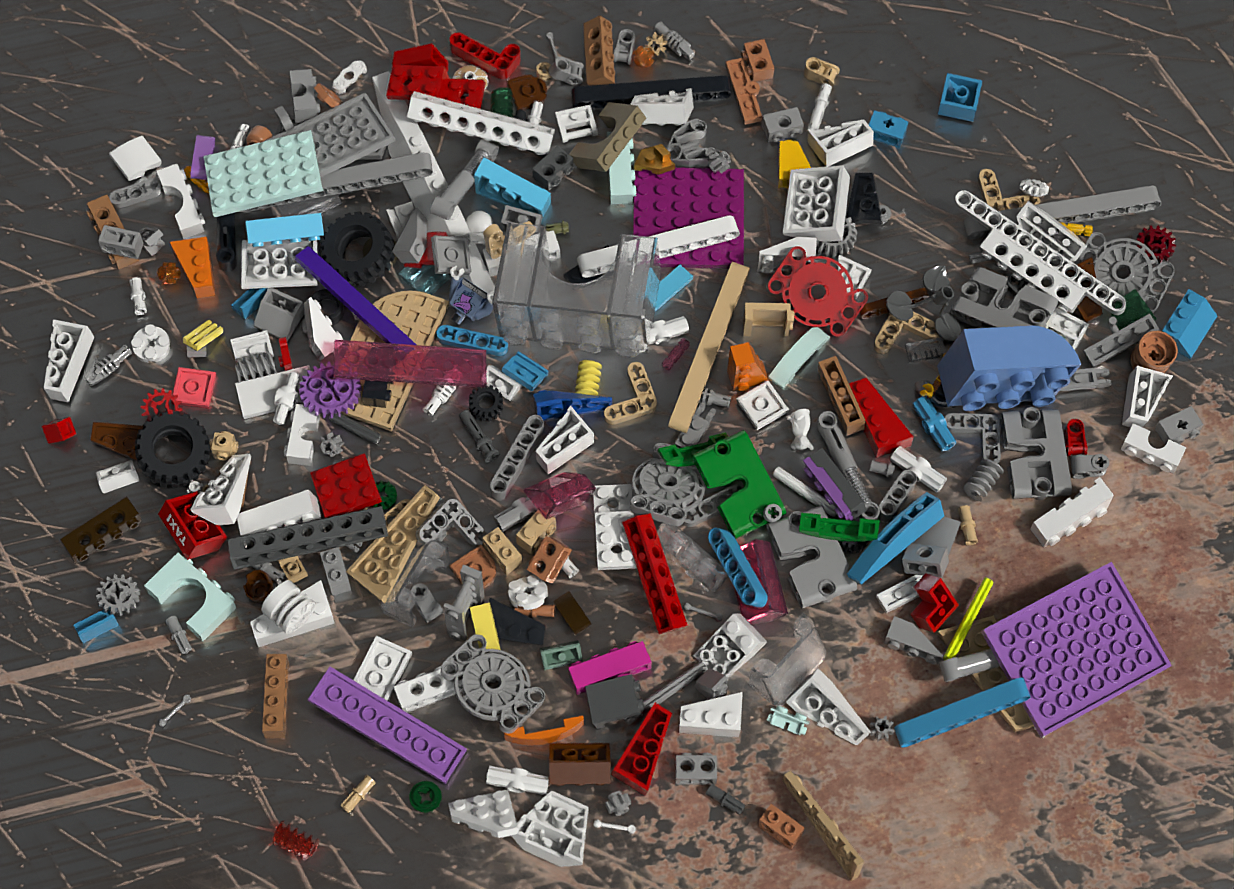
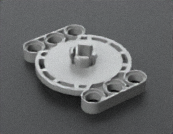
(1119, 256)
(657, 494)
(487, 667)

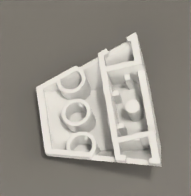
(554, 830)

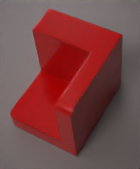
(59, 430)

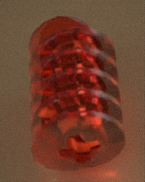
(294, 842)

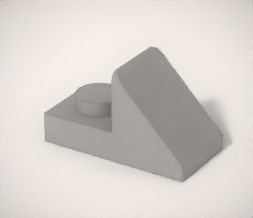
(152, 240)

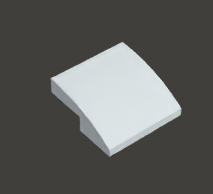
(135, 158)
(1067, 326)

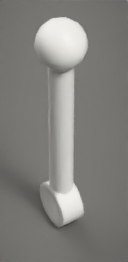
(631, 829)

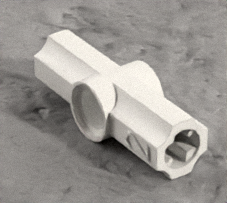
(666, 330)
(920, 467)
(517, 780)

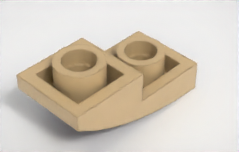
(293, 569)

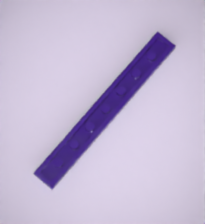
(351, 298)

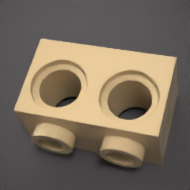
(502, 551)

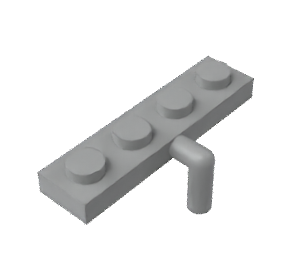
(1120, 339)

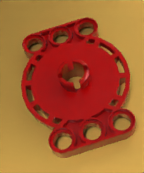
(830, 304)

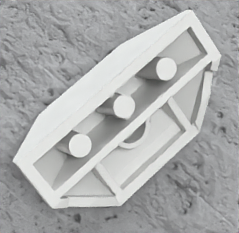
(1049, 232)

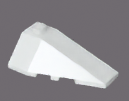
(225, 494)

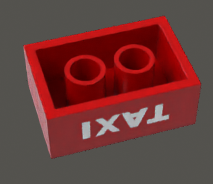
(191, 532)

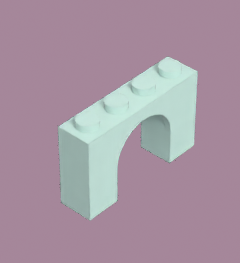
(181, 572)

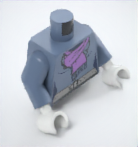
(468, 299)

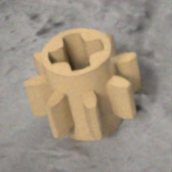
(659, 40)

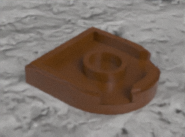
(527, 90)

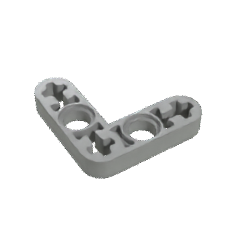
(981, 427)
(454, 518)

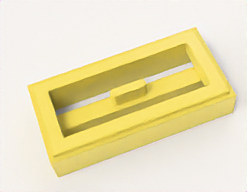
(200, 334)

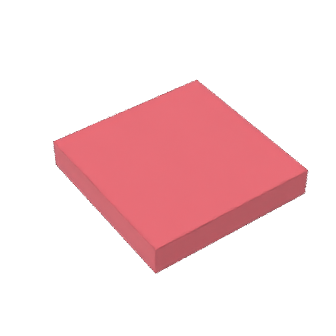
(194, 387)

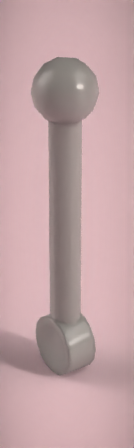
(549, 36)
(718, 617)
(186, 699)

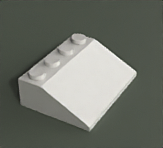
(817, 203)
(275, 265)

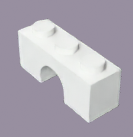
(1137, 445)
(300, 450)

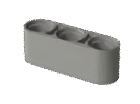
(900, 488)

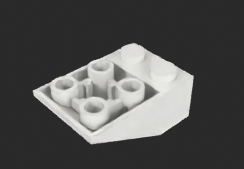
(772, 257)
(319, 330)
(731, 646)

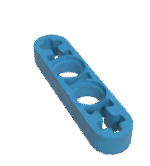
(473, 338)

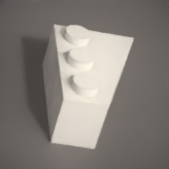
(665, 109)
(564, 442)

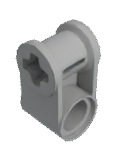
(624, 49)
(566, 70)
(1088, 465)
(427, 605)

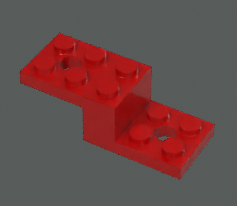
(434, 82)

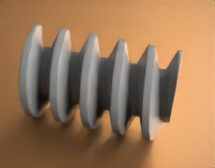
(254, 366)
(982, 479)

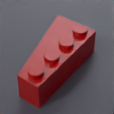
(882, 425)

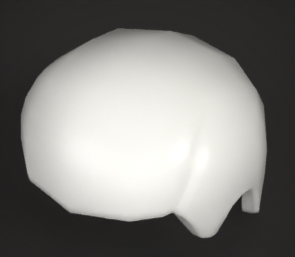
(479, 221)

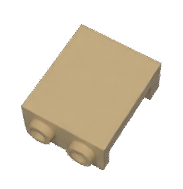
(767, 316)

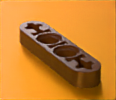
(879, 307)

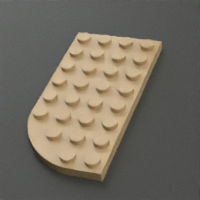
(419, 318)

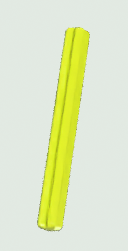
(968, 619)

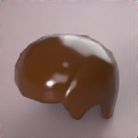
(258, 585)

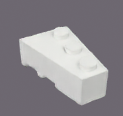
(841, 141)
(1143, 394)
(713, 717)

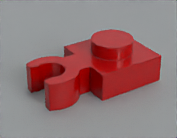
(285, 360)

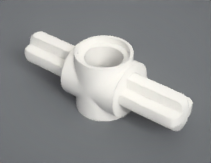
(286, 398)

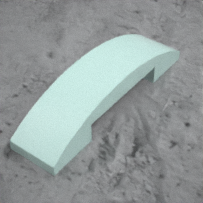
(797, 356)

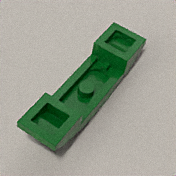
(683, 456)
(839, 529)

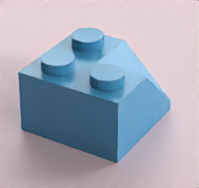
(960, 97)

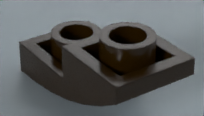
(572, 612)

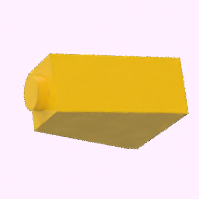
(790, 158)

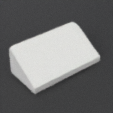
(499, 380)
(117, 476)

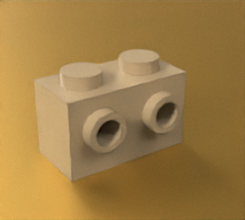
(534, 531)

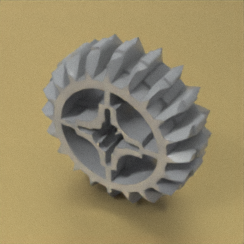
(838, 247)

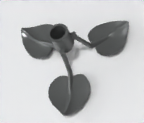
(936, 281)

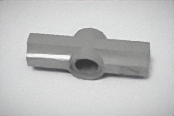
(520, 511)

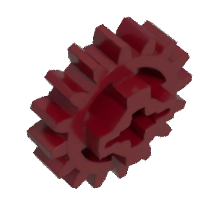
(1155, 241)

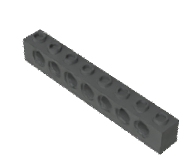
(307, 537)

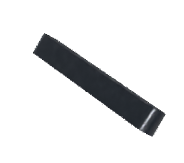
(623, 93)

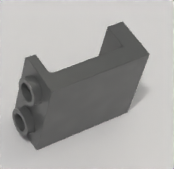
(614, 700)

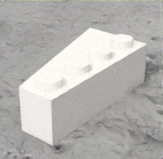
(1073, 514)
(268, 632)

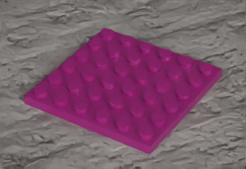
(689, 198)

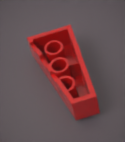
(642, 753)

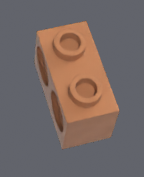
(759, 60)
(552, 562)
(781, 826)

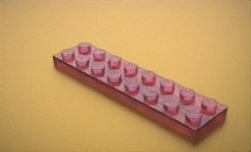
(409, 363)

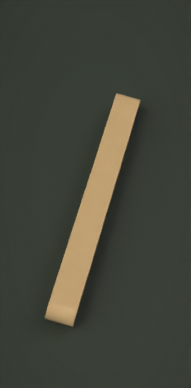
(708, 347)

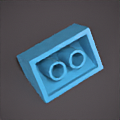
(1190, 323)

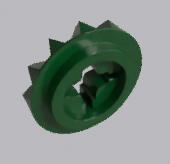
(390, 492)
(423, 788)

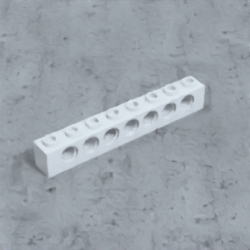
(489, 119)

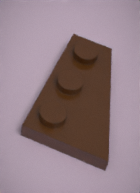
(1088, 308)
(116, 437)

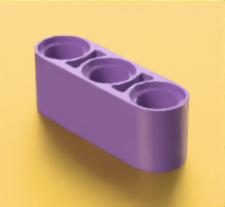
(203, 146)

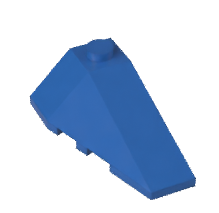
(554, 404)

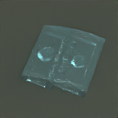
(424, 278)

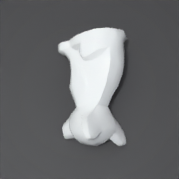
(800, 425)

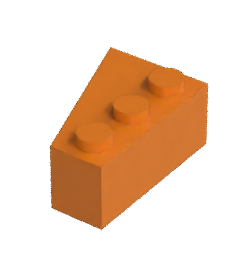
(196, 264)
(745, 367)

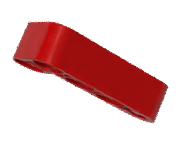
(463, 46)

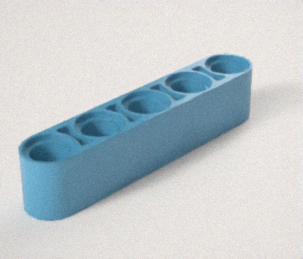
(737, 567)

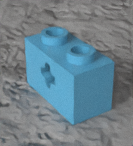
(888, 128)

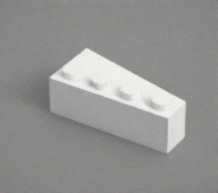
(66, 358)
(282, 513)

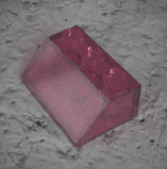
(560, 493)

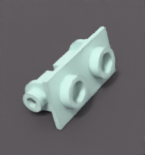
(796, 721)

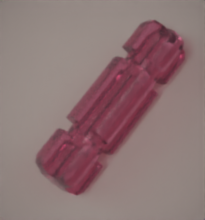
(675, 354)

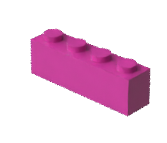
(615, 664)

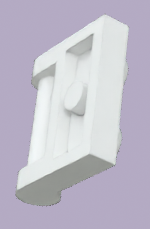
(576, 118)

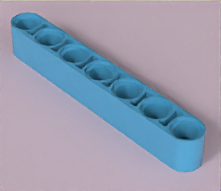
(962, 712)

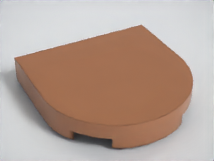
(479, 560)

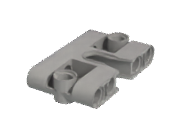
(984, 306)
(1046, 438)
(825, 571)

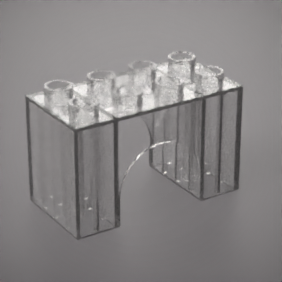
(594, 315)

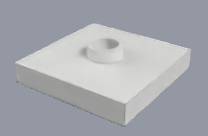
(762, 405)

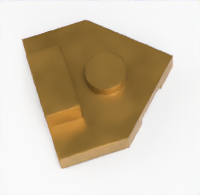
(654, 159)

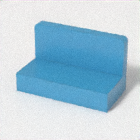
(249, 301)
(95, 625)

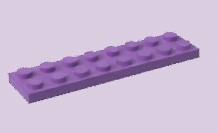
(387, 725)

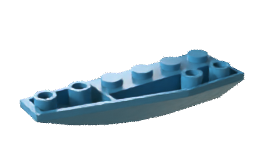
(897, 536)

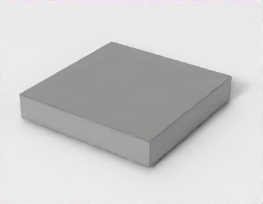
(450, 252)

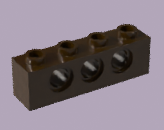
(105, 520)

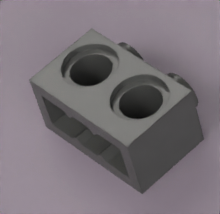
(549, 165)

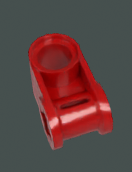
(1075, 442)

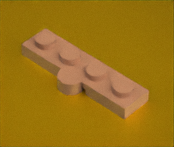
(744, 91)

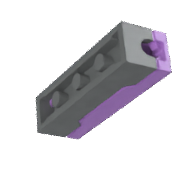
(834, 485)

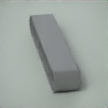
(513, 465)

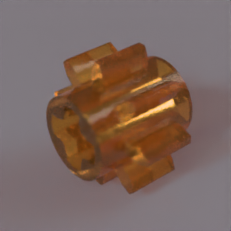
(643, 56)
(169, 273)

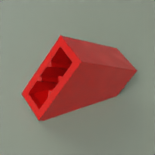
(420, 56)

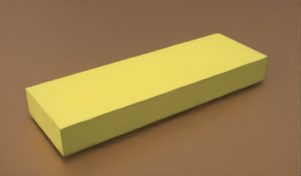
(485, 625)

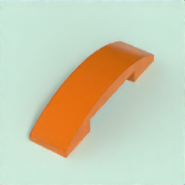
(571, 726)

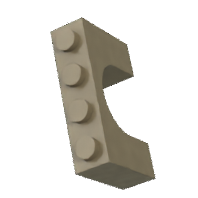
(625, 121)

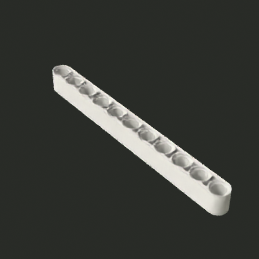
(1050, 254)

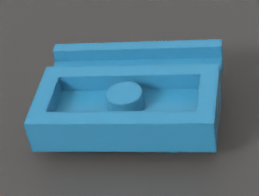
(525, 371)

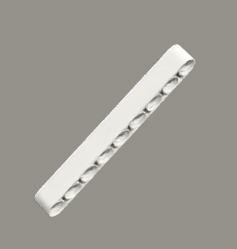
(669, 244)

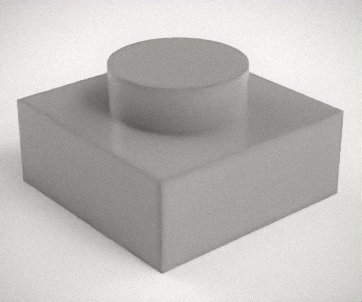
(193, 353)

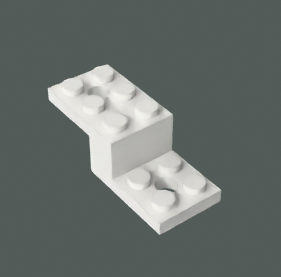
(609, 526)

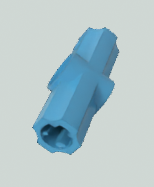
(934, 423)

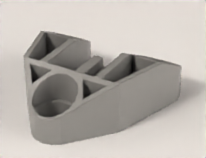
(687, 148)

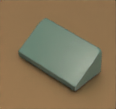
(561, 655)

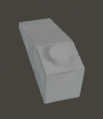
(413, 239)

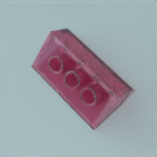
(762, 562)

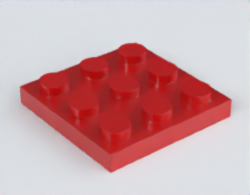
(346, 486)

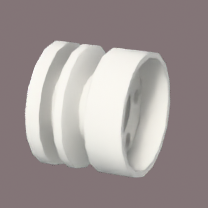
(288, 607)

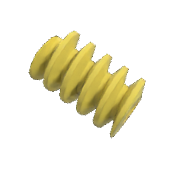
(588, 377)

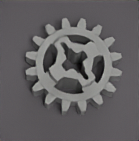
(128, 595)

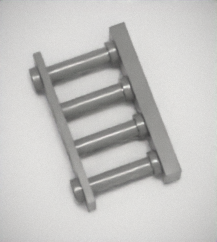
(469, 595)

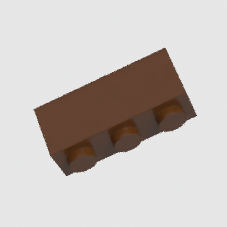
(579, 763)

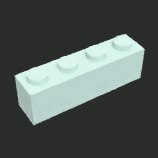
(622, 176)

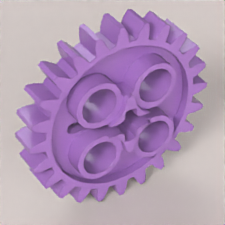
(315, 397)

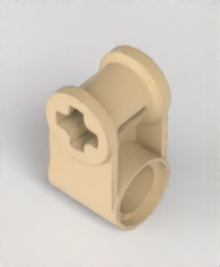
(822, 71)

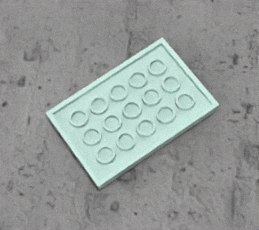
(262, 173)

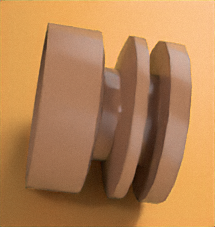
(1154, 351)

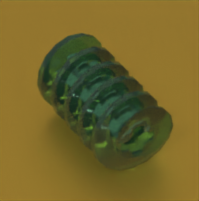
(501, 102)

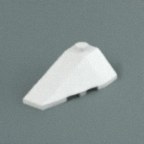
(826, 705)

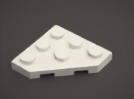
(486, 812)

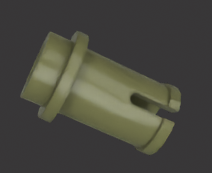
(562, 227)

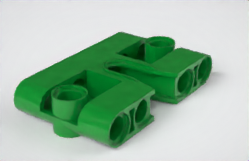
(741, 464)

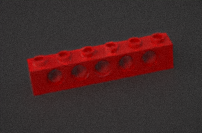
(654, 573)

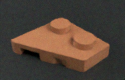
(327, 95)

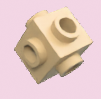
(223, 445)

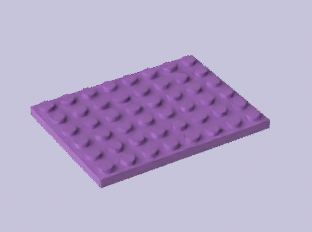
(1077, 648)

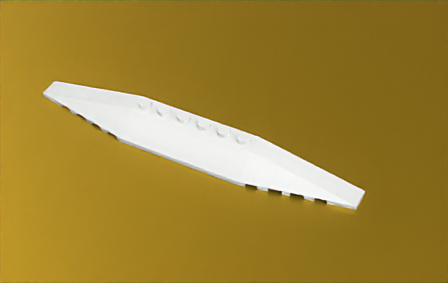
(424, 190)

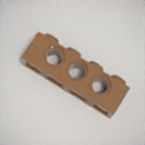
(599, 51)
(102, 208)
(841, 395)
(275, 696)

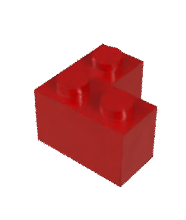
(936, 603)

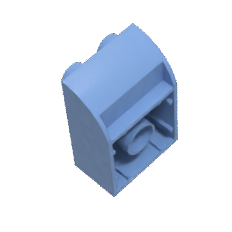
(1006, 367)

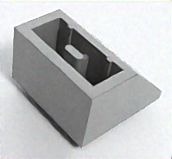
(279, 314)

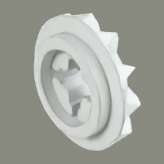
(1034, 187)

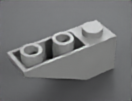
(909, 638)

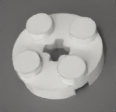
(148, 334)
(518, 595)

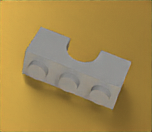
(303, 86)

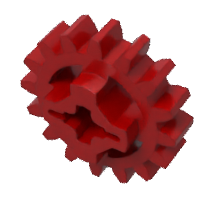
(167, 396)

